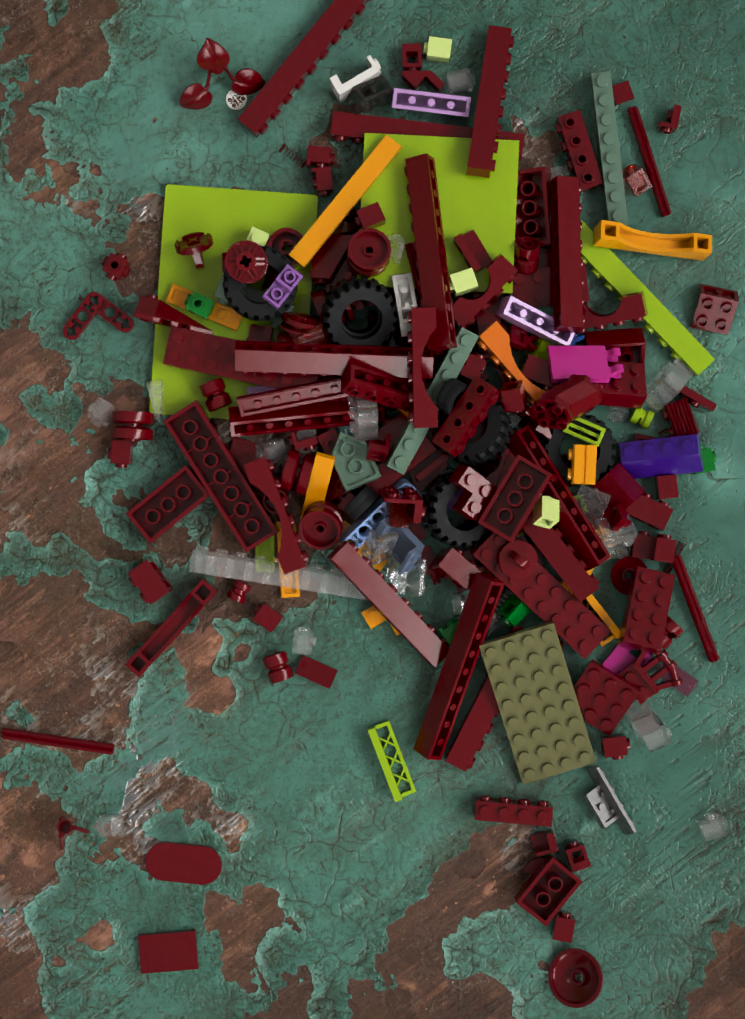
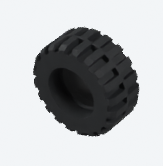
(352, 291)
(258, 310)
(490, 443)
(605, 451)
(436, 515)

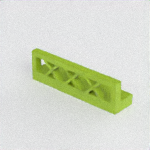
(383, 759)

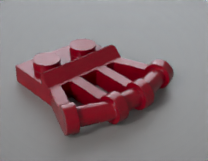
(639, 677)

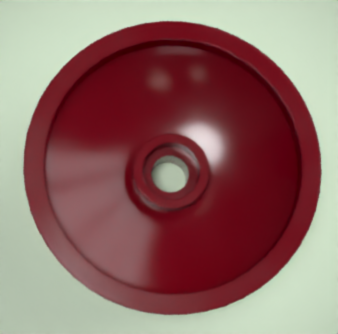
(565, 980)

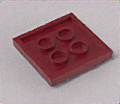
(603, 696)

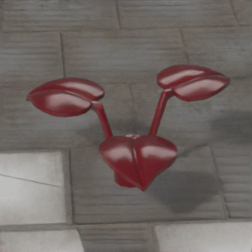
(215, 60)

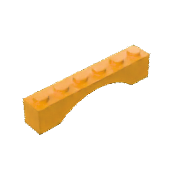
(621, 237)

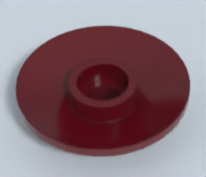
(619, 570)

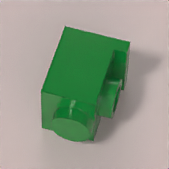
(513, 610)
(449, 630)

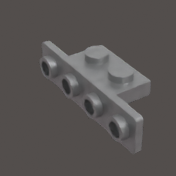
(605, 803)

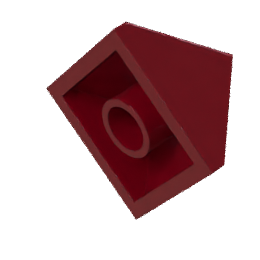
(620, 486)

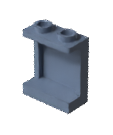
(407, 548)

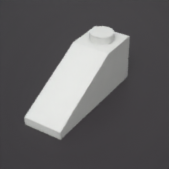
(404, 299)

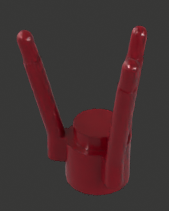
(66, 828)

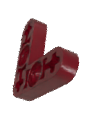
(100, 310)

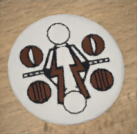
(235, 100)

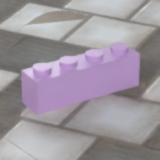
(431, 102)
(532, 321)

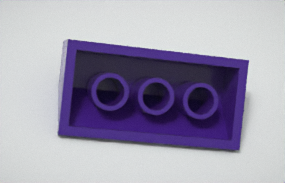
(662, 456)

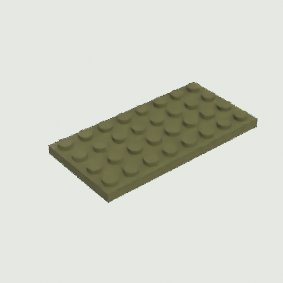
(537, 702)

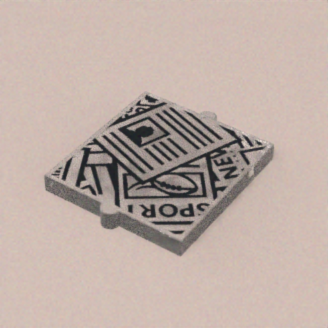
(592, 502)

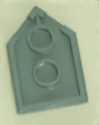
(352, 463)

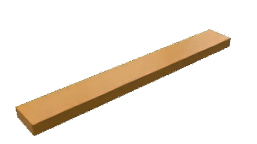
(345, 201)

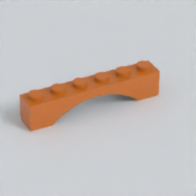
(497, 344)

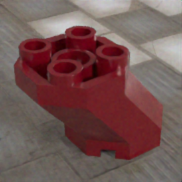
(567, 402)

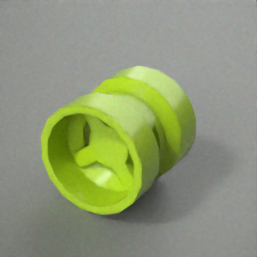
(641, 417)

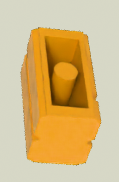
(582, 464)

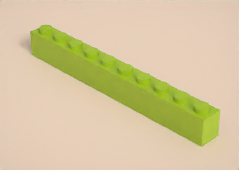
(659, 319)

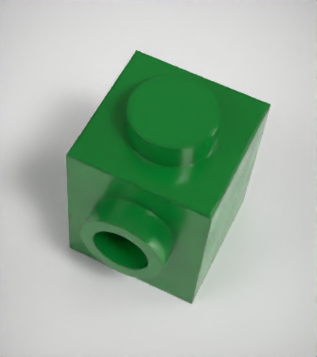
(199, 305)
(708, 458)

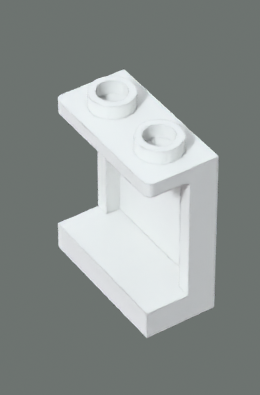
(343, 90)

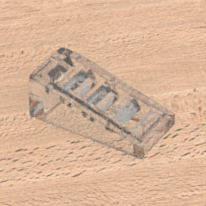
(155, 391)

